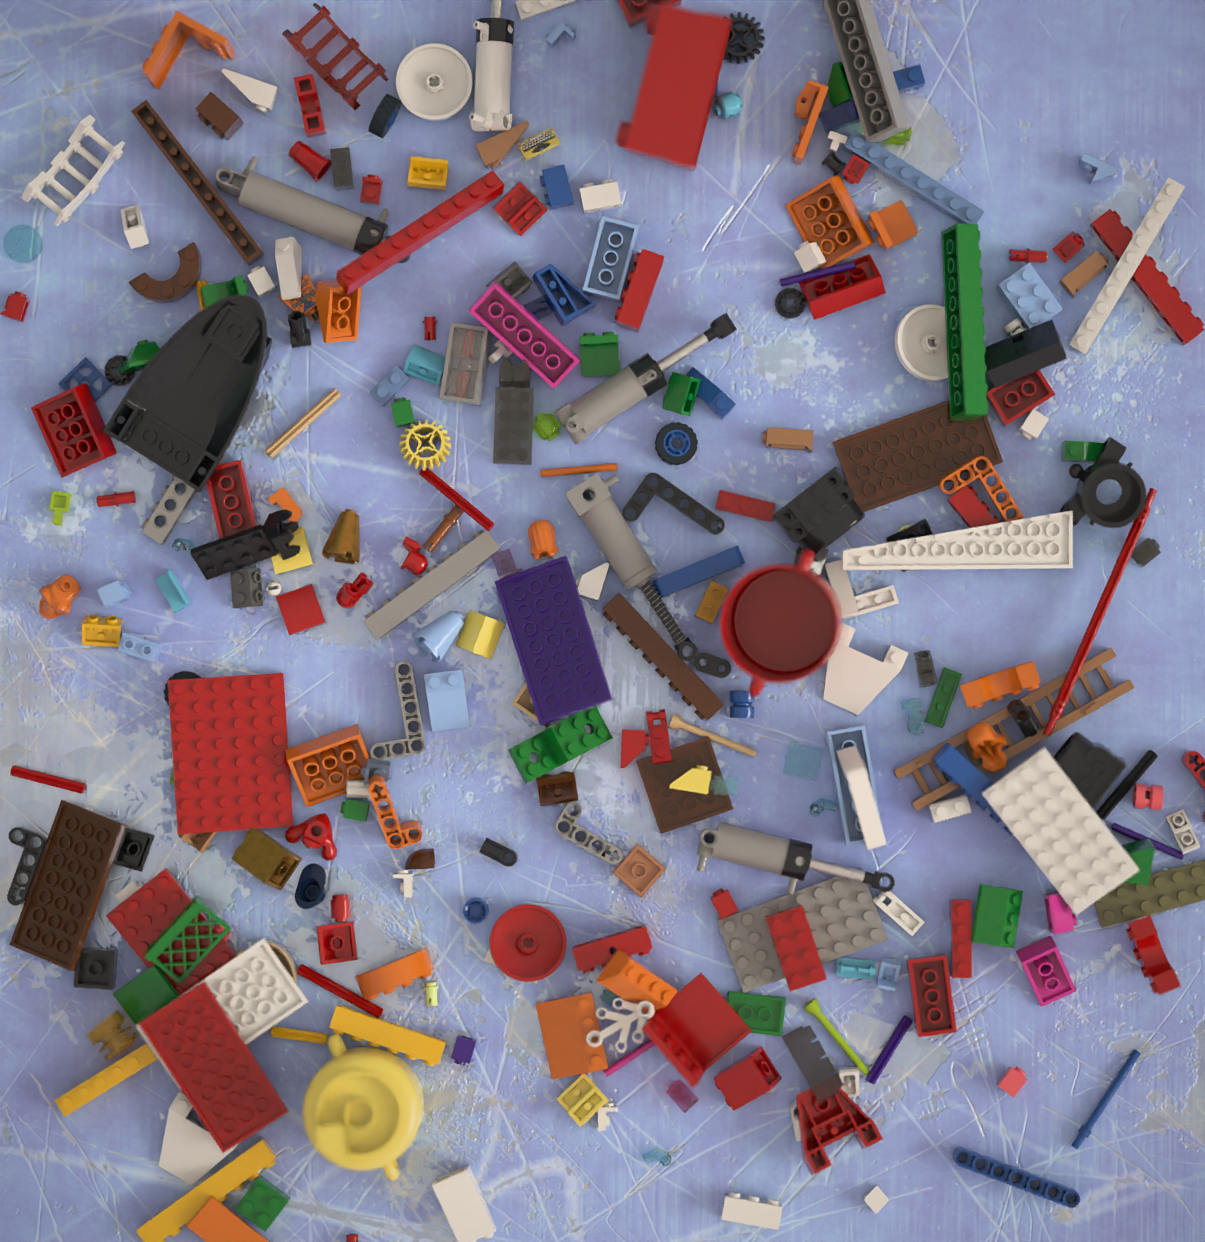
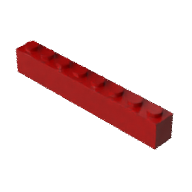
(1149, 279)

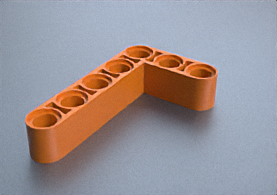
(982, 475)

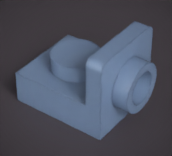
(375, 767)

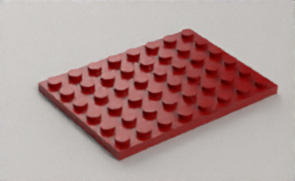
(230, 753)

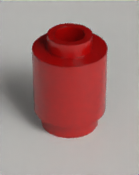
(340, 907)

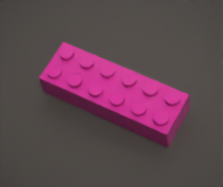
(524, 334)

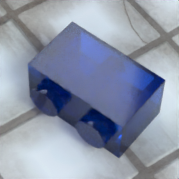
(839, 117)

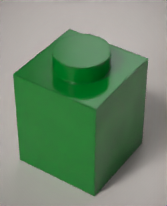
(402, 412)
(355, 809)

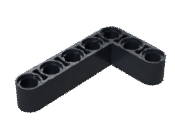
(673, 501)

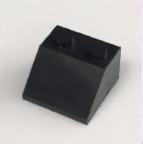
(133, 848)

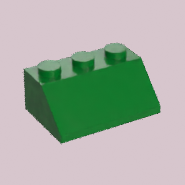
(996, 916)

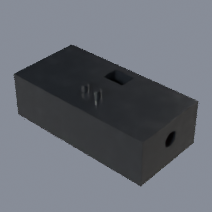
(1024, 353)

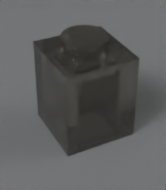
(1145, 552)

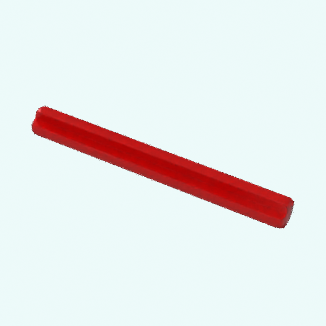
(457, 499)
(340, 991)

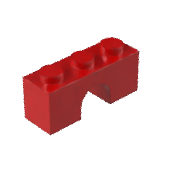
(310, 105)

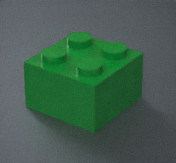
(262, 1203)

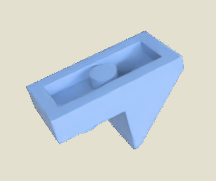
(1101, 169)

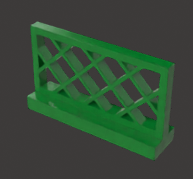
(175, 928)

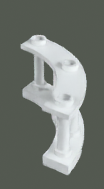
(61, 162)

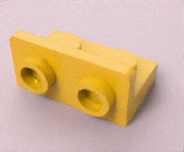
(101, 630)

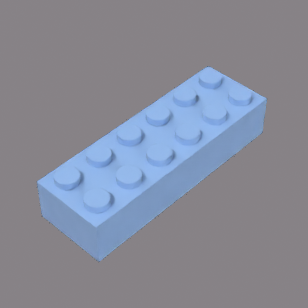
(837, 741)

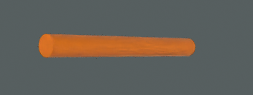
(579, 470)

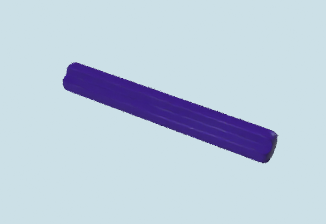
(889, 1049)

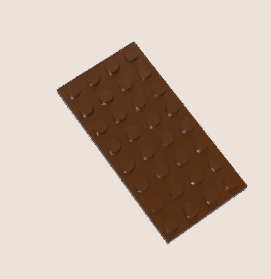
(912, 454)
(67, 885)

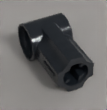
(299, 333)
(1023, 718)
(497, 851)

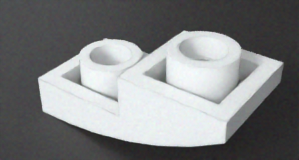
(1183, 831)

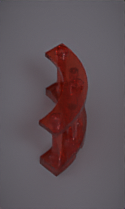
(324, 70)

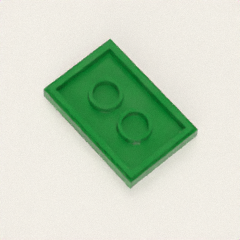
(145, 994)
(760, 1012)

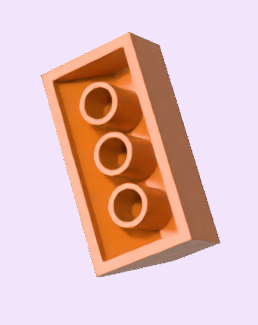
(635, 982)

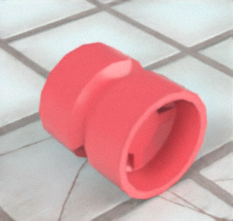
(1154, 797)

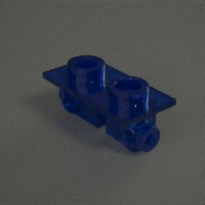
(538, 308)

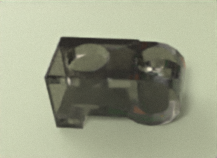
(925, 669)

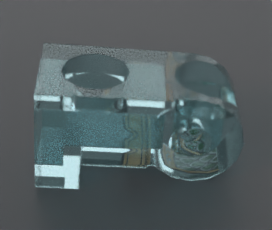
(915, 714)

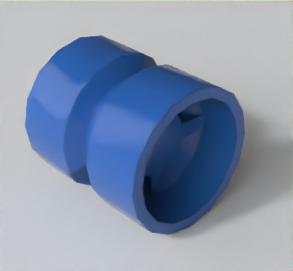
(741, 704)
(475, 910)

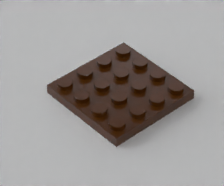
(679, 807)

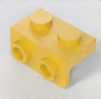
(427, 173)

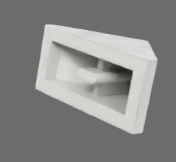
(850, 1079)

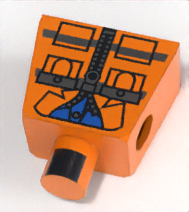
(307, 302)

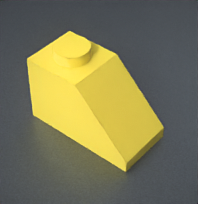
(694, 780)

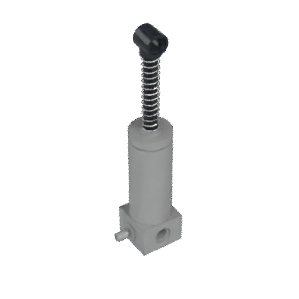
(623, 549)

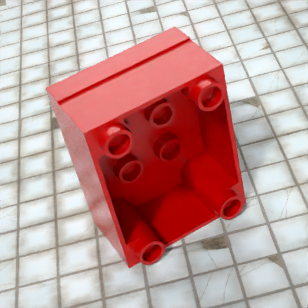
(676, 85)

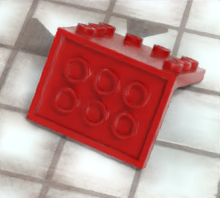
(696, 1028)

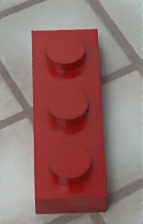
(745, 506)

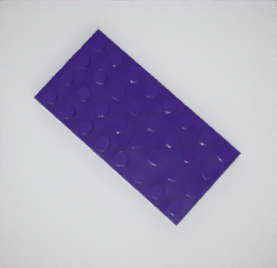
(553, 640)

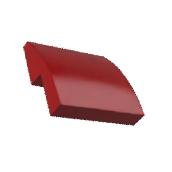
(520, 208)
(300, 609)

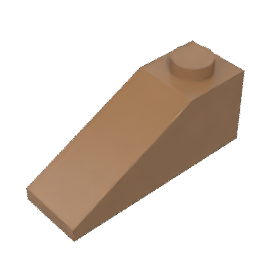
(499, 146)

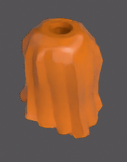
(542, 539)

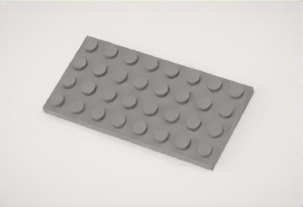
(838, 915)

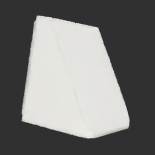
(875, 1199)

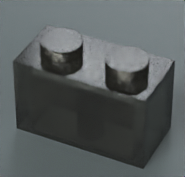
(342, 169)

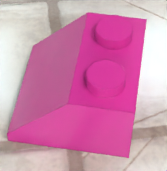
(1058, 913)

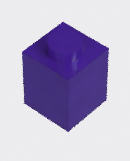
(463, 1050)

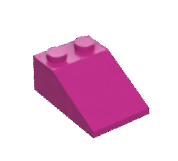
(1046, 971)

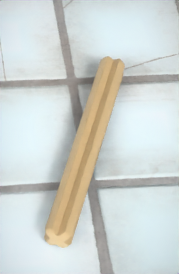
(303, 422)

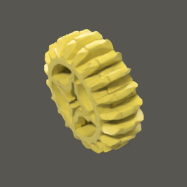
(414, 434)

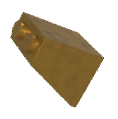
(266, 858)

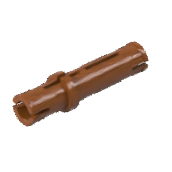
(449, 520)

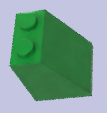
(1142, 855)

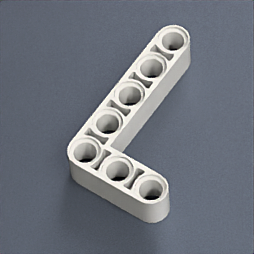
(862, 797)

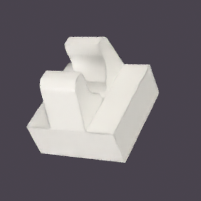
(836, 139)

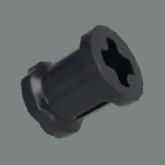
(834, 163)

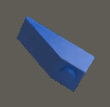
(712, 395)

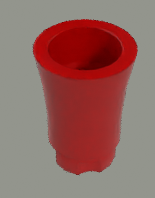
(310, 160)

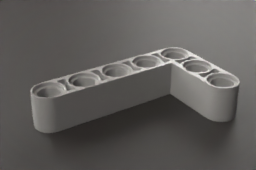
(407, 718)

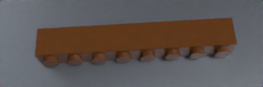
(663, 656)

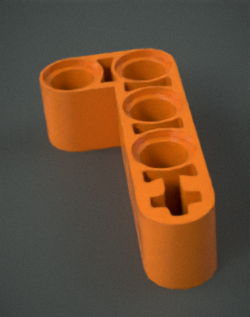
(389, 811)

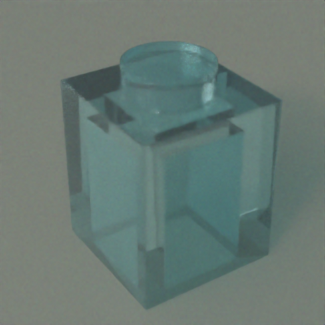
(724, 785)

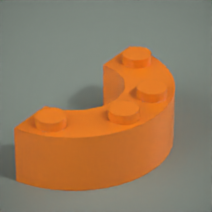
(1000, 683)
(394, 974)

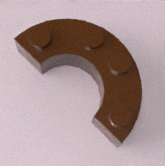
(176, 287)

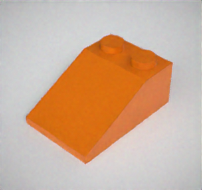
(337, 311)

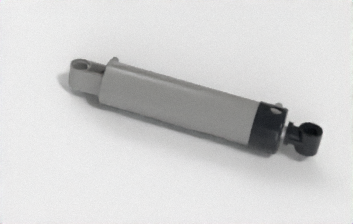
(304, 210)

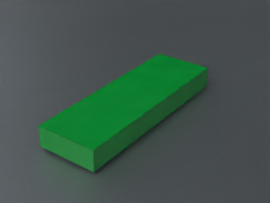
(943, 697)

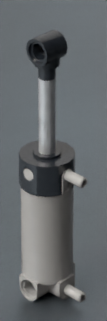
(631, 385)
(776, 855)

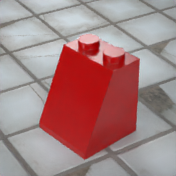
(747, 1078)

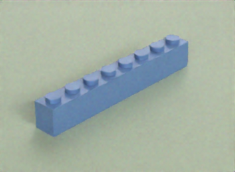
(913, 180)

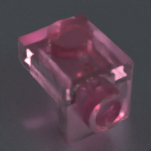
(682, 1095)

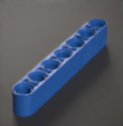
(1023, 1183)

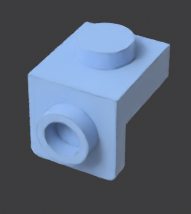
(555, 35)
(888, 975)

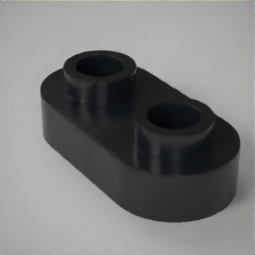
(712, 665)

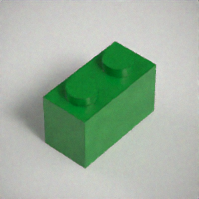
(681, 393)

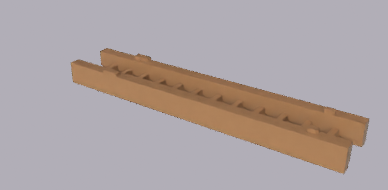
(996, 718)

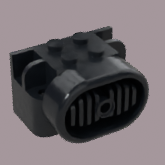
(820, 513)
(1089, 766)

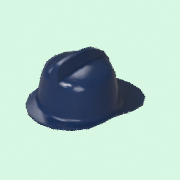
(311, 886)

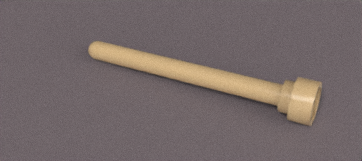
(677, 722)

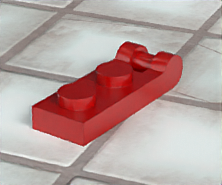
(659, 737)

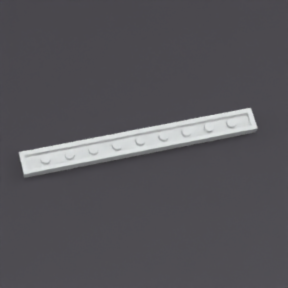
(1127, 265)

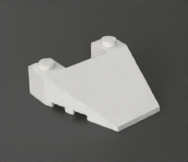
(856, 678)
(187, 1145)

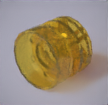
(112, 1035)

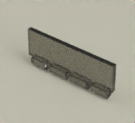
(807, 1057)

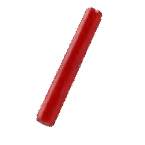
(47, 779)

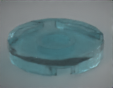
(23, 244)

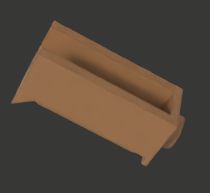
(1084, 273)
(788, 439)

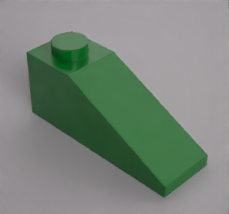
(1080, 451)

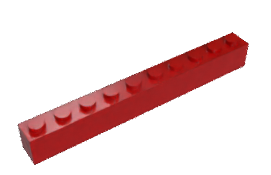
(419, 232)

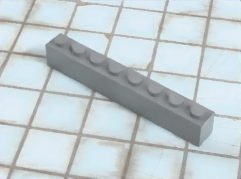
(431, 585)

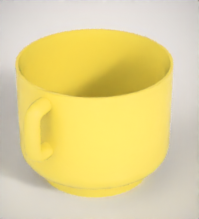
(374, 1098)

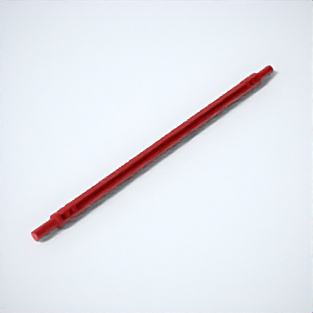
(1098, 615)

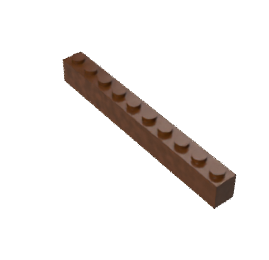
(197, 182)

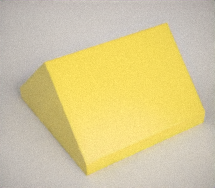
(480, 634)

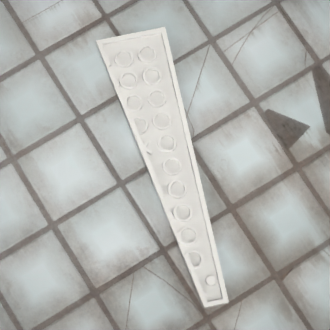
(1014, 544)

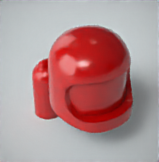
(414, 561)
(351, 593)

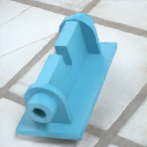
(855, 968)

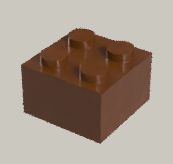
(219, 115)

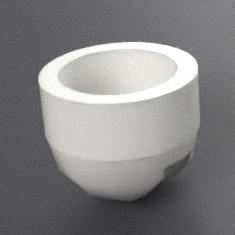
(273, 592)

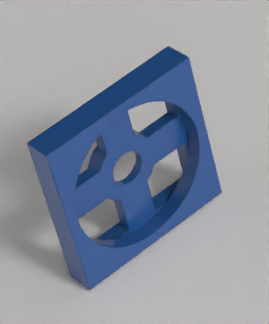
(85, 363)

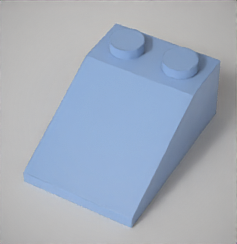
(447, 700)

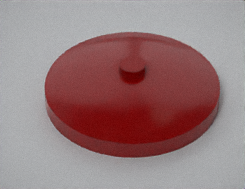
(527, 943)

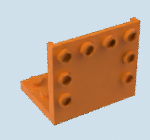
(172, 41)

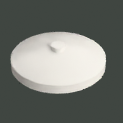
(434, 82)
(922, 342)

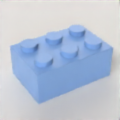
(1029, 297)

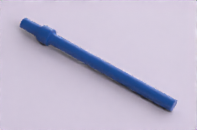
(1085, 1131)

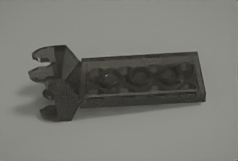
(513, 414)

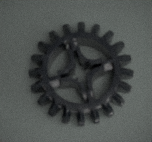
(743, 44)

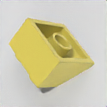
(332, 1140)

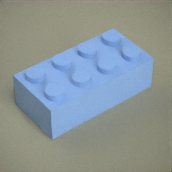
(610, 259)

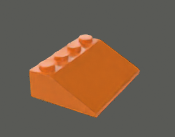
(830, 219)
(327, 763)
(565, 1031)

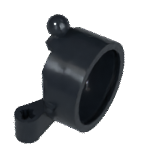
(1106, 467)

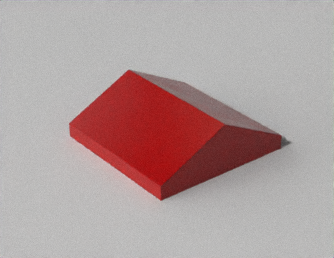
(336, 943)

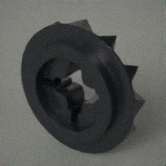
(790, 312)
(111, 375)

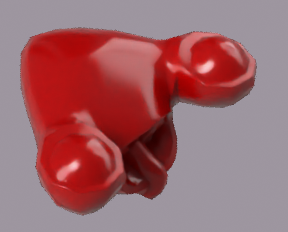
(315, 833)

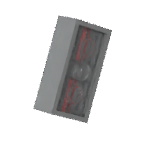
(465, 364)

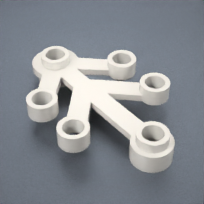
(623, 1022)

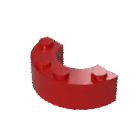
(1152, 956)

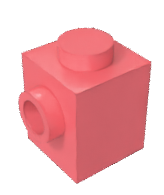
(1012, 1080)

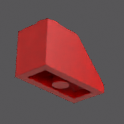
(632, 745)

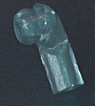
(183, 544)
(822, 804)
(658, 1155)

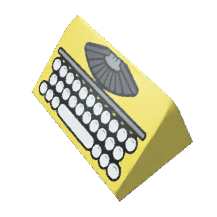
(538, 144)

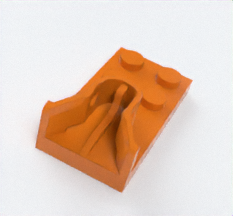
(814, 96)

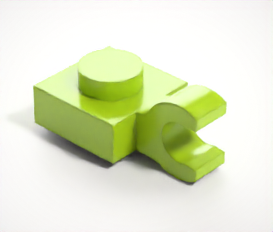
(59, 503)

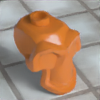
(58, 596)
(987, 745)

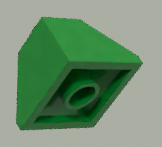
(839, 87)
(139, 356)

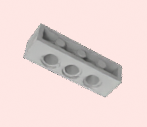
(182, 500)

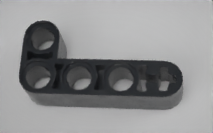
(23, 867)

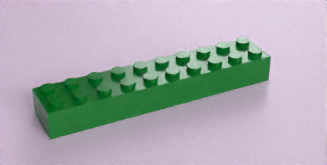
(964, 322)

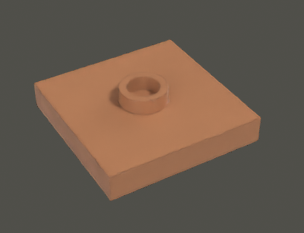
(639, 870)

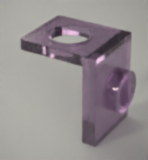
(505, 564)

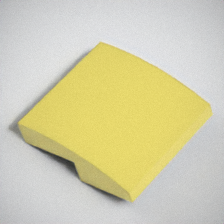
(300, 560)
(582, 1099)

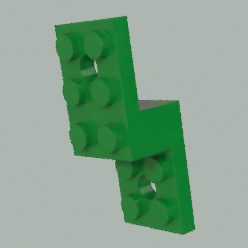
(559, 744)

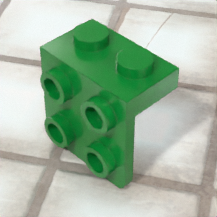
(218, 291)
(599, 354)

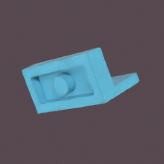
(425, 365)
(173, 591)

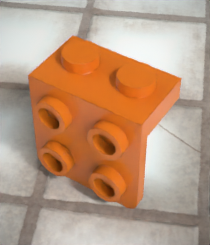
(892, 225)

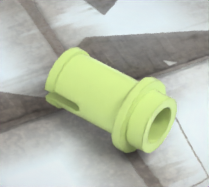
(431, 993)

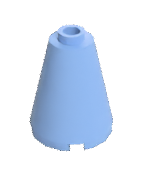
(439, 635)

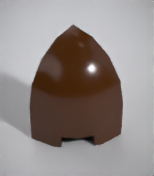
(421, 859)

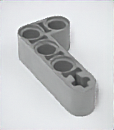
(590, 837)

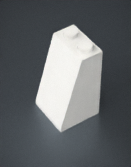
(464, 1205)

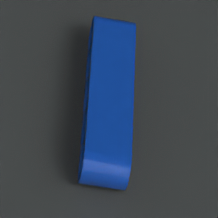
(698, 572)

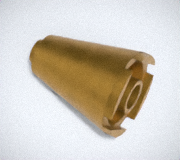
(344, 539)

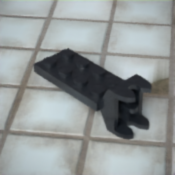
(248, 546)

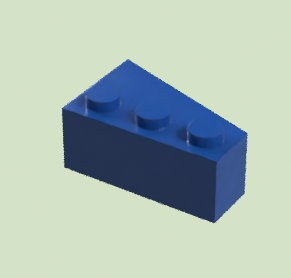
(562, 295)

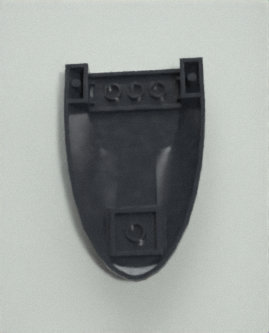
(195, 391)

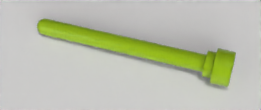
(813, 1008)

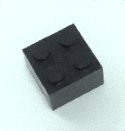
(96, 968)

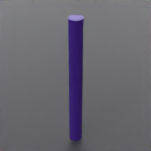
(817, 273)
(1137, 836)

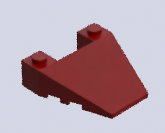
(828, 1122)

